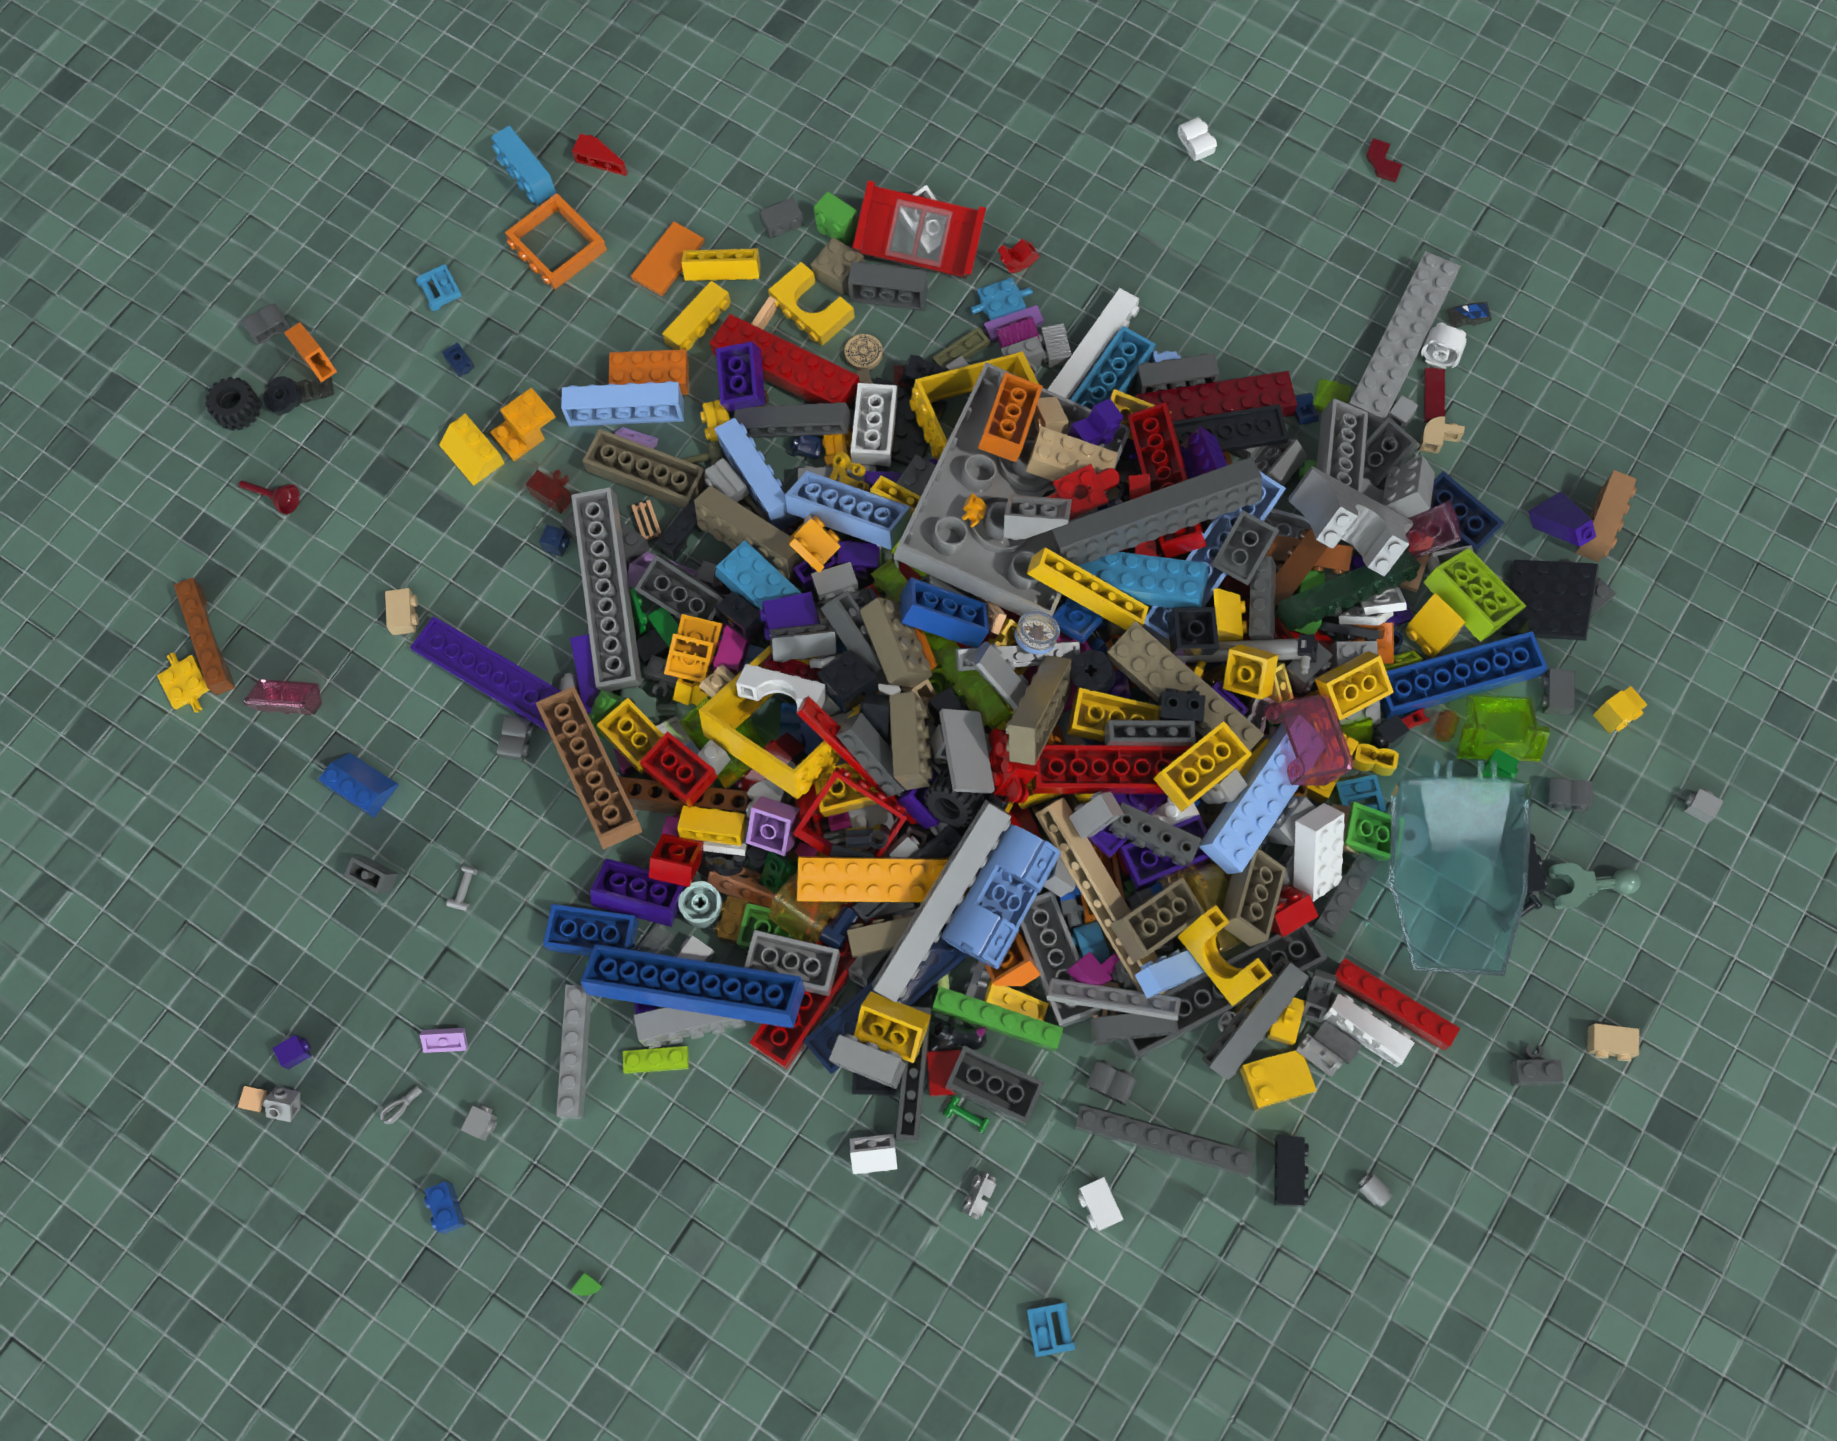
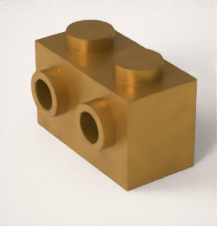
(731, 921)

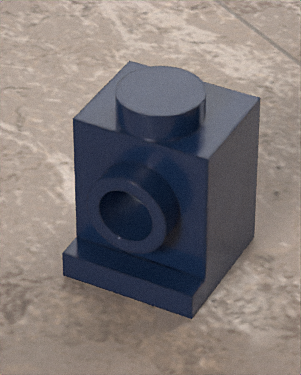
(458, 360)

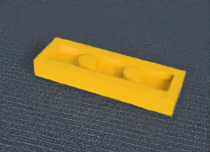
(1016, 1001)

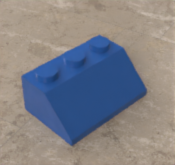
(358, 783)

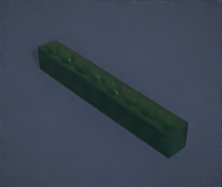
(1344, 592)

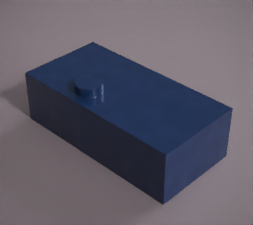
(1475, 520)

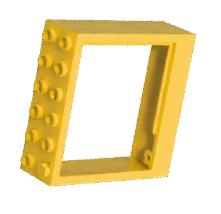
(952, 384)
(728, 710)

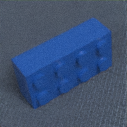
(944, 613)
(579, 929)

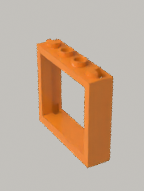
(573, 265)

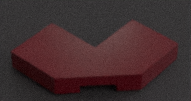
(1383, 167)

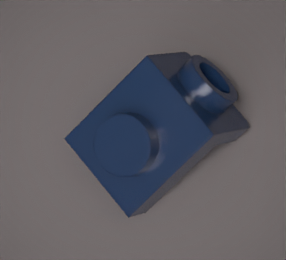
(1305, 410)

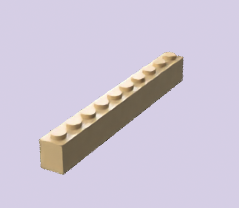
(1090, 878)

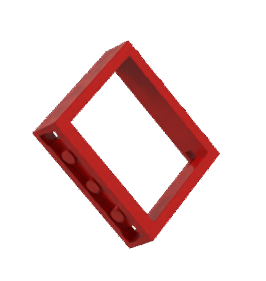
(862, 786)

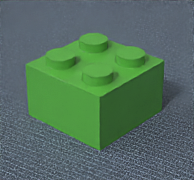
(836, 218)

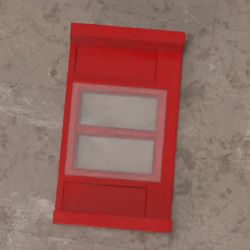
(918, 231)

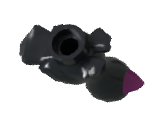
(951, 1035)

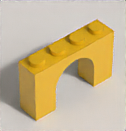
(819, 325)
(1201, 943)

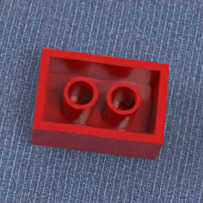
(678, 769)

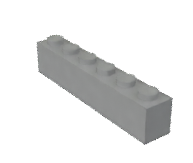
(574, 1053)

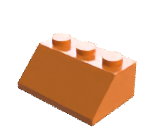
(1017, 966)

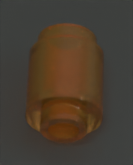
(1446, 726)

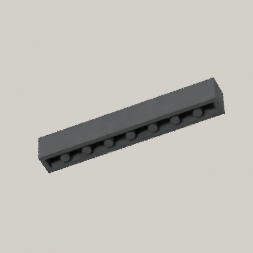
(1164, 1141)

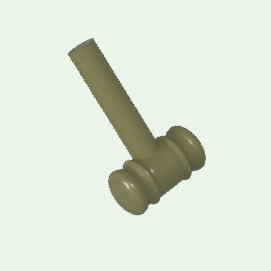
(714, 454)

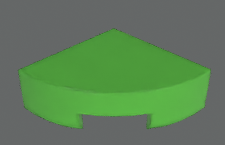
(586, 1286)

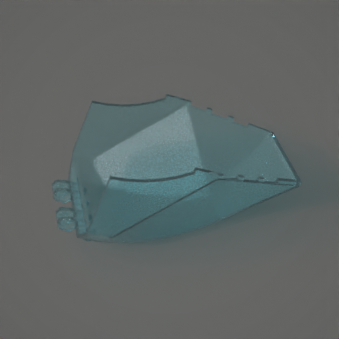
(1460, 868)

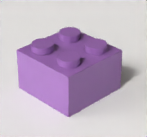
(772, 825)

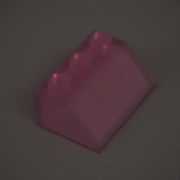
(1433, 530)
(284, 697)

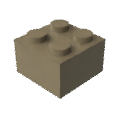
(834, 265)

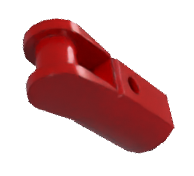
(1410, 722)

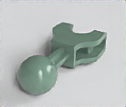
(652, 707)
(1585, 884)

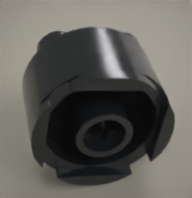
(1092, 661)

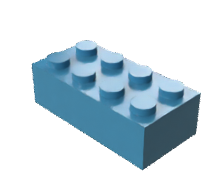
(523, 166)

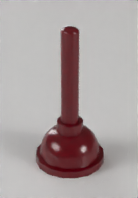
(284, 497)

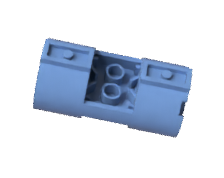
(1001, 896)

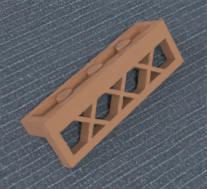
(743, 887)

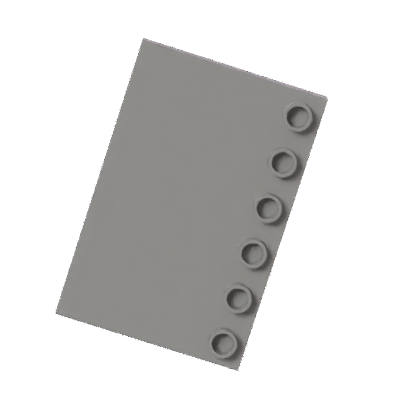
(980, 556)

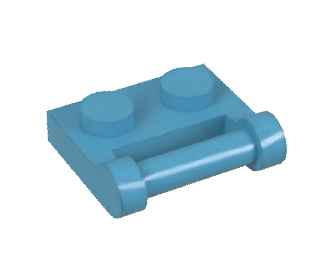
(444, 283)
(1361, 789)
(1043, 1331)

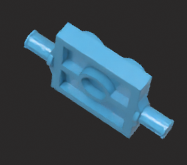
(1001, 299)

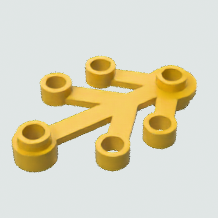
(842, 463)

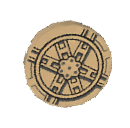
(863, 352)

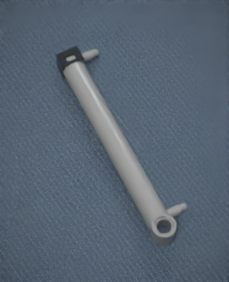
(1288, 649)

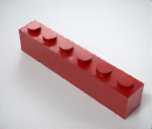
(1395, 1004)

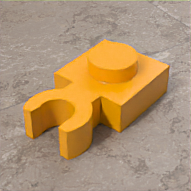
(974, 508)

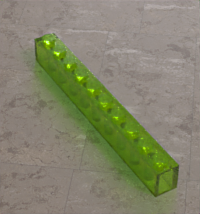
(969, 682)

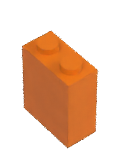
(310, 352)

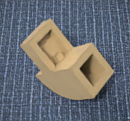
(1436, 432)
(717, 680)

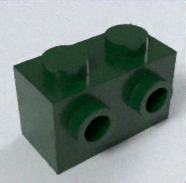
(779, 870)

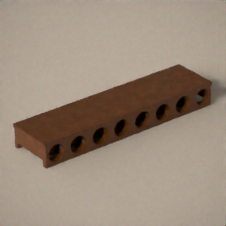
(650, 799)

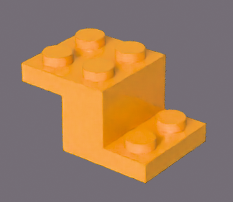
(522, 424)
(814, 542)
(693, 648)

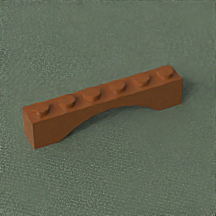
(194, 608)

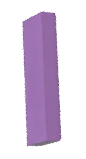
(1032, 311)

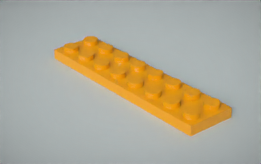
(867, 878)

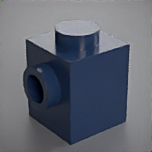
(554, 540)

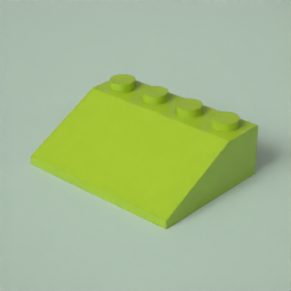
(1474, 593)

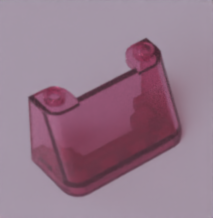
(1315, 739)

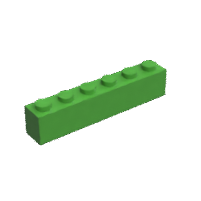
(997, 1019)

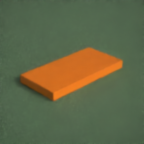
(664, 260)

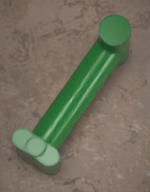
(953, 1107)

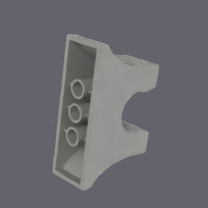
(1346, 514)

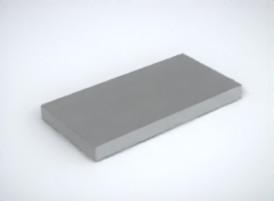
(966, 751)

